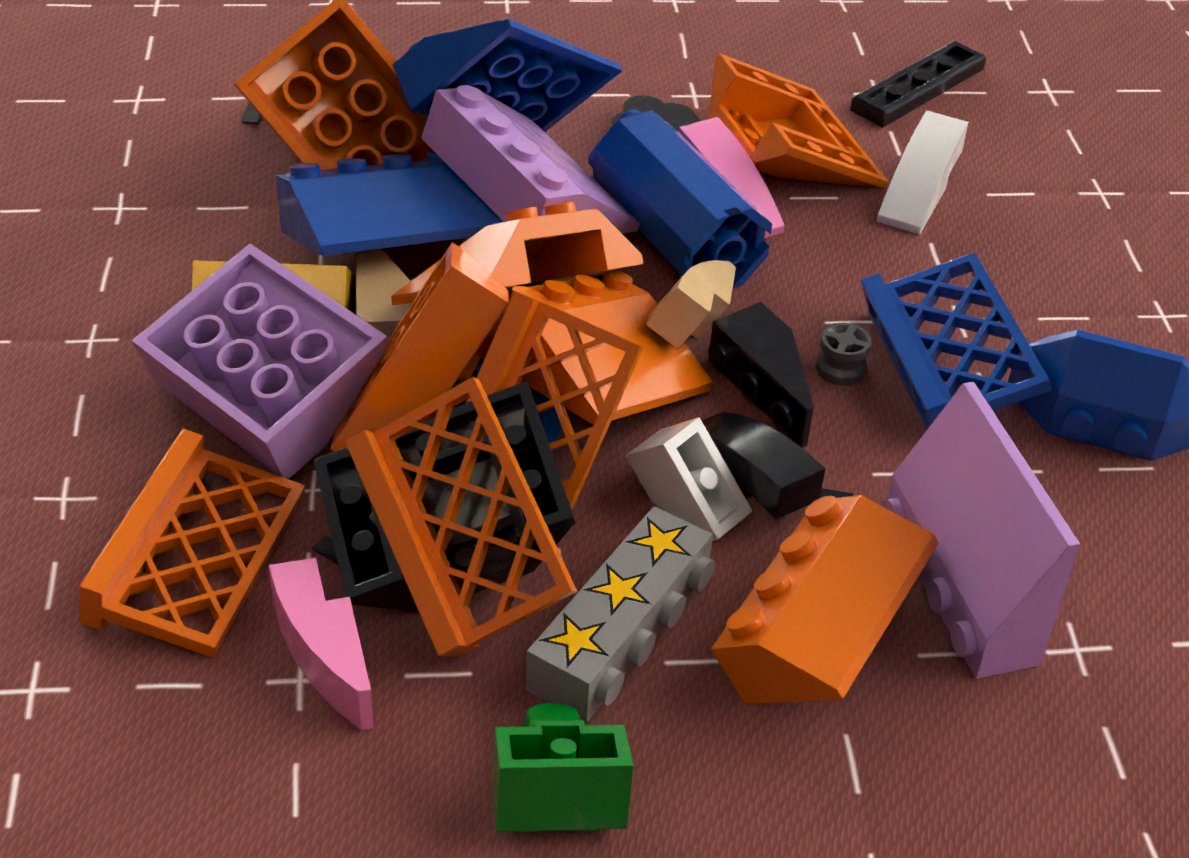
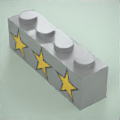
(620, 613)

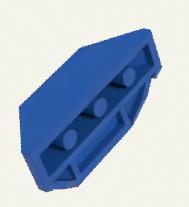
(1111, 394)

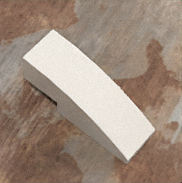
(923, 172)

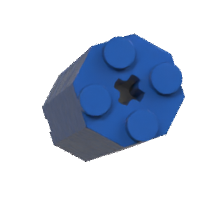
(678, 196)

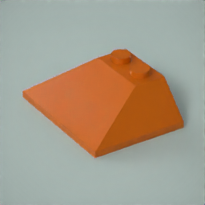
(787, 127)
(541, 248)

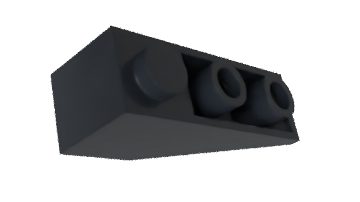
(765, 365)

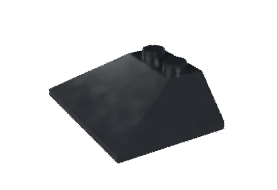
(360, 544)

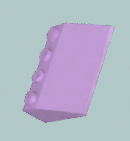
(511, 158)
(263, 358)
(998, 536)

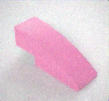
(733, 162)
(322, 639)

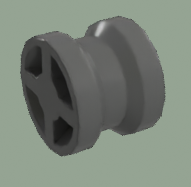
(843, 353)

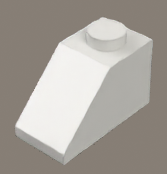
(689, 477)

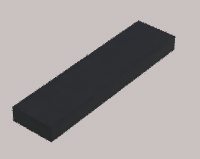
(917, 83)

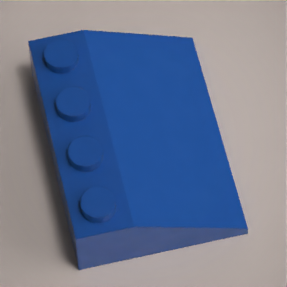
(508, 62)
(378, 204)

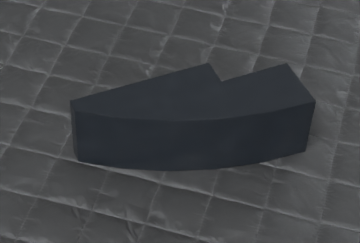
(766, 463)

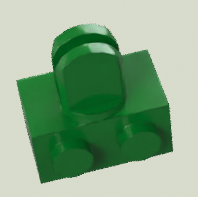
(560, 773)

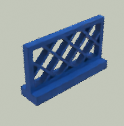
(908, 346)

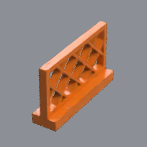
(509, 361)
(146, 531)
(422, 551)

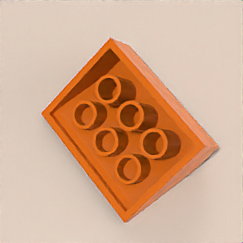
(335, 94)
(618, 306)

